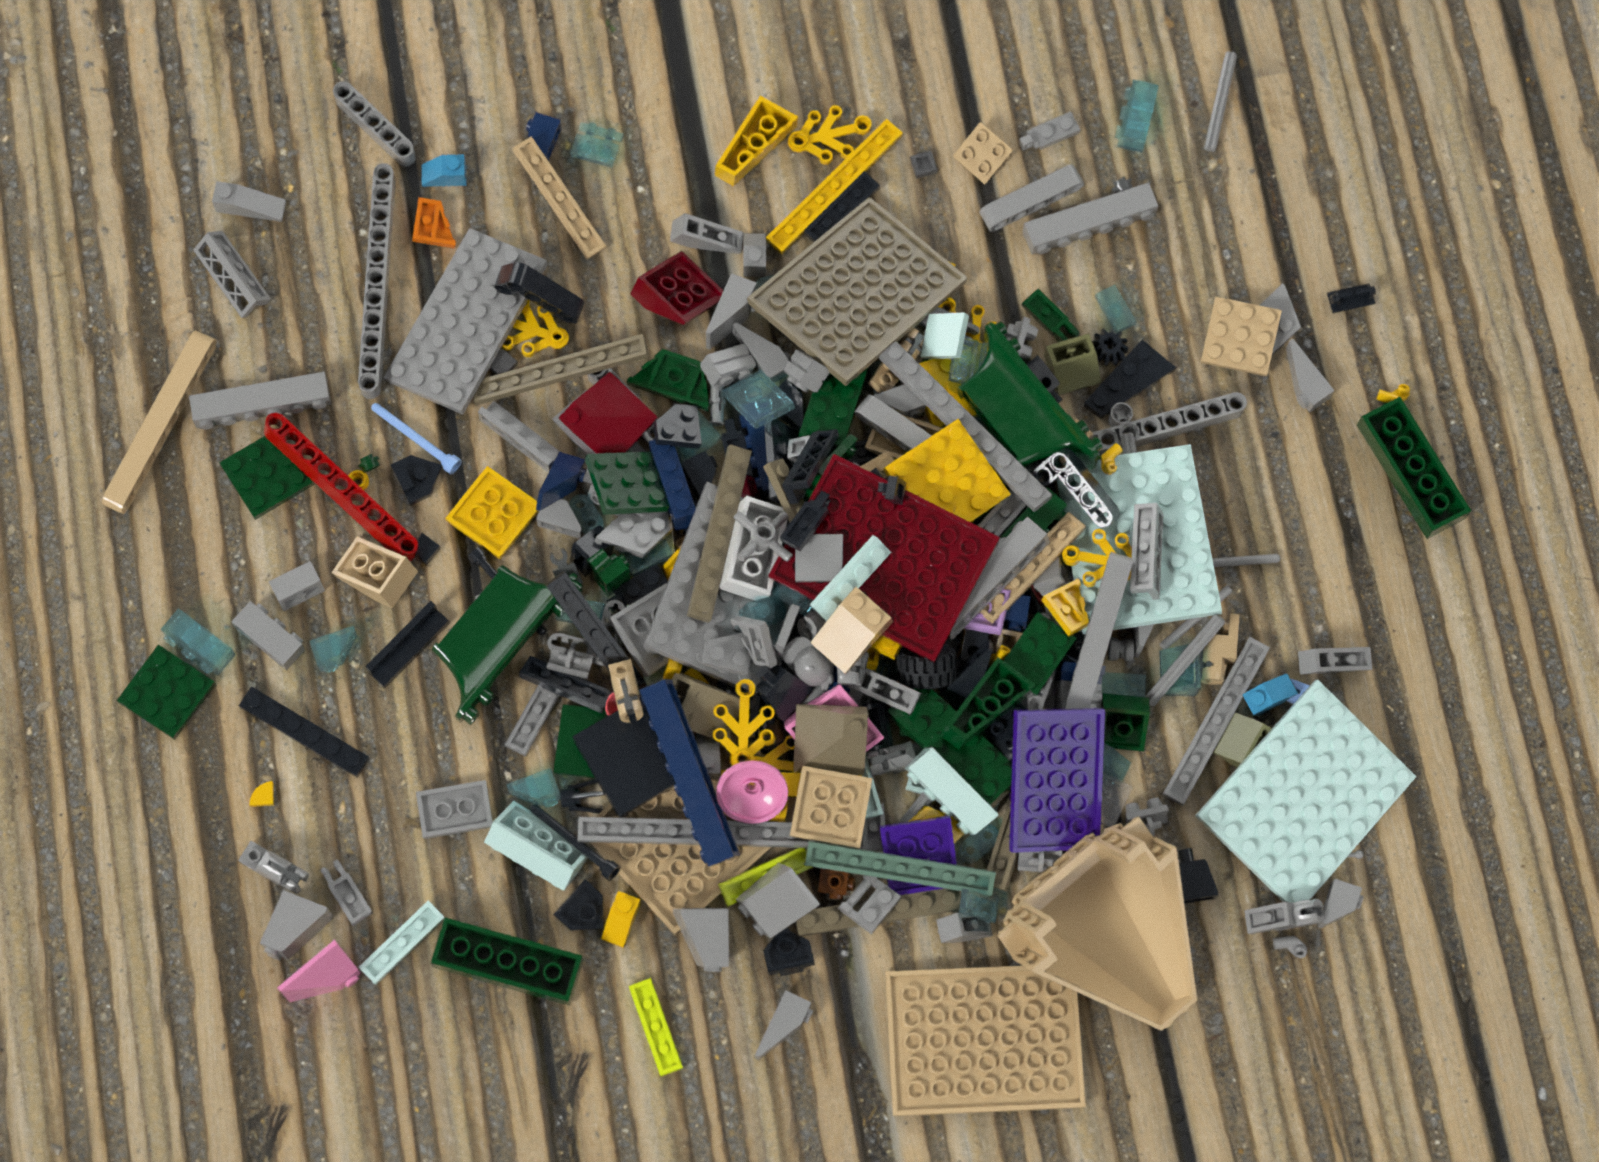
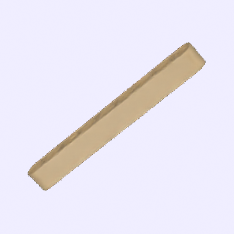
(159, 422)

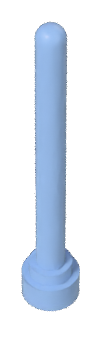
(449, 462)

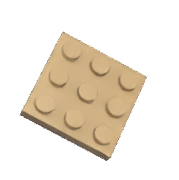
(1241, 336)
(831, 807)

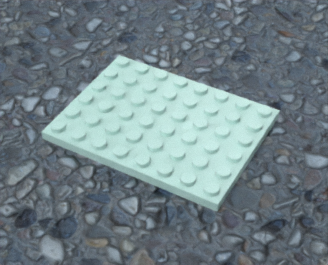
(1187, 565)
(1306, 795)

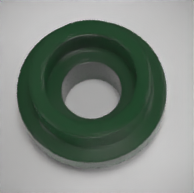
(369, 463)

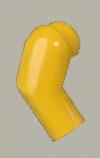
(1402, 391)
(1108, 459)
(1002, 653)

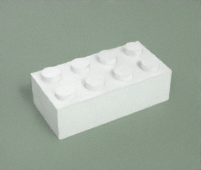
(751, 576)

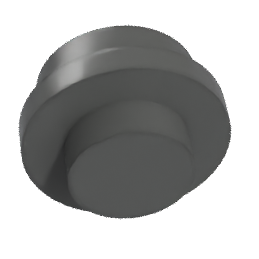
(1122, 184)

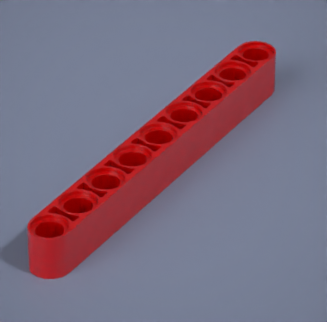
(337, 477)

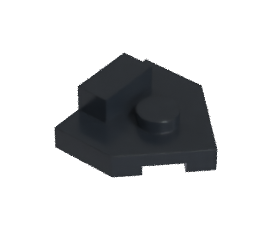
(416, 477)
(582, 908)
(788, 954)

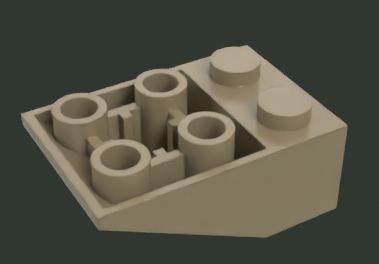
(698, 704)

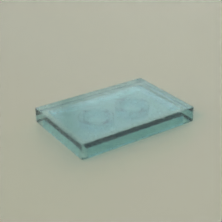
(758, 399)

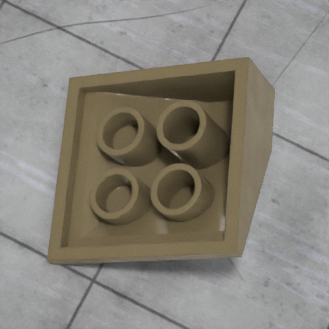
(831, 738)

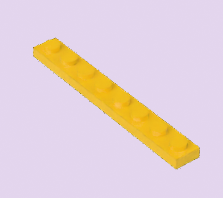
(823, 195)

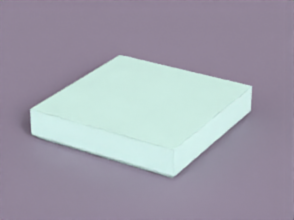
(944, 336)

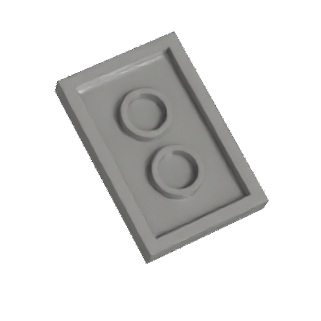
(454, 809)

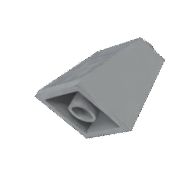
(776, 900)
(293, 925)
(706, 935)

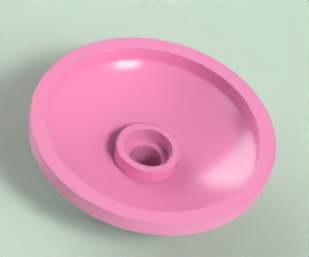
(752, 802)

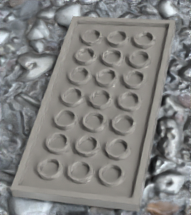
(461, 324)

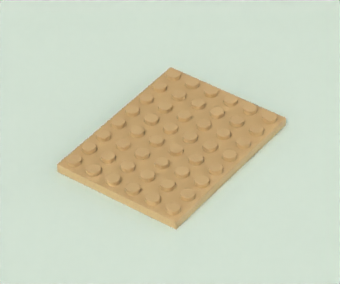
(675, 874)
(982, 1042)

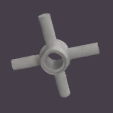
(760, 543)

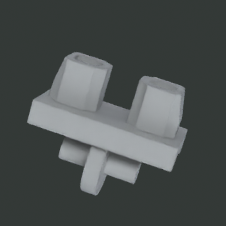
(1021, 331)
(570, 662)
(1151, 817)
(1037, 860)

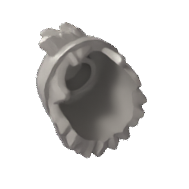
(809, 663)

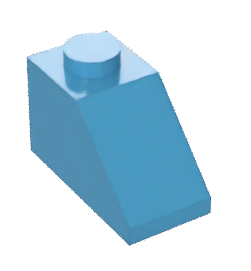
(444, 171)
(1270, 694)

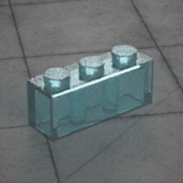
(1136, 115)
(197, 642)

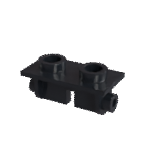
(1351, 298)

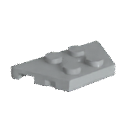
(1288, 321)
(636, 532)

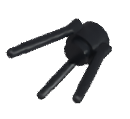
(572, 796)

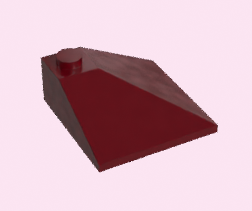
(677, 289)
(608, 416)

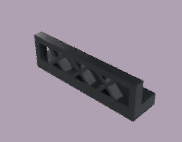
(808, 464)
(407, 645)

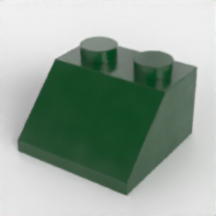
(1125, 721)

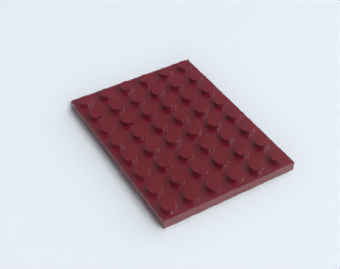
(930, 563)

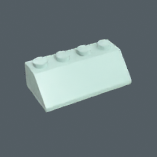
(950, 791)
(535, 846)

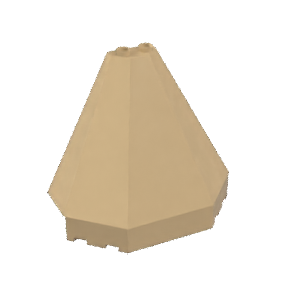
(1110, 925)

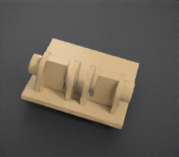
(983, 153)

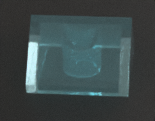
(1189, 682)

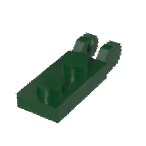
(1049, 315)

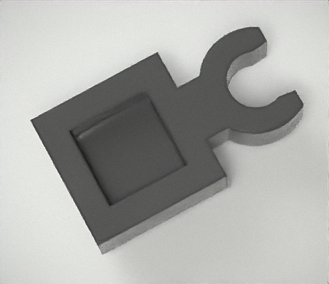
(562, 565)

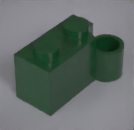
(609, 571)

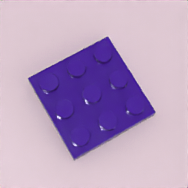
(919, 839)

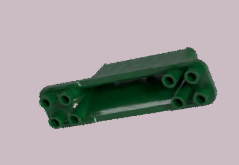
(1021, 408)
(493, 634)

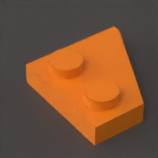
(432, 225)

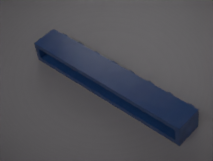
(689, 773)

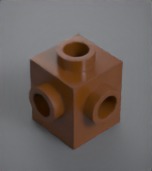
(828, 883)

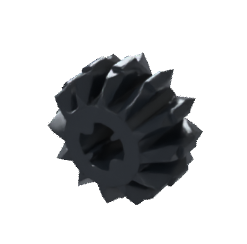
(1117, 350)

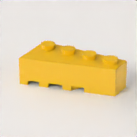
(755, 139)

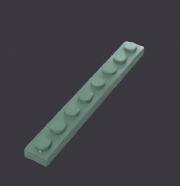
(899, 868)

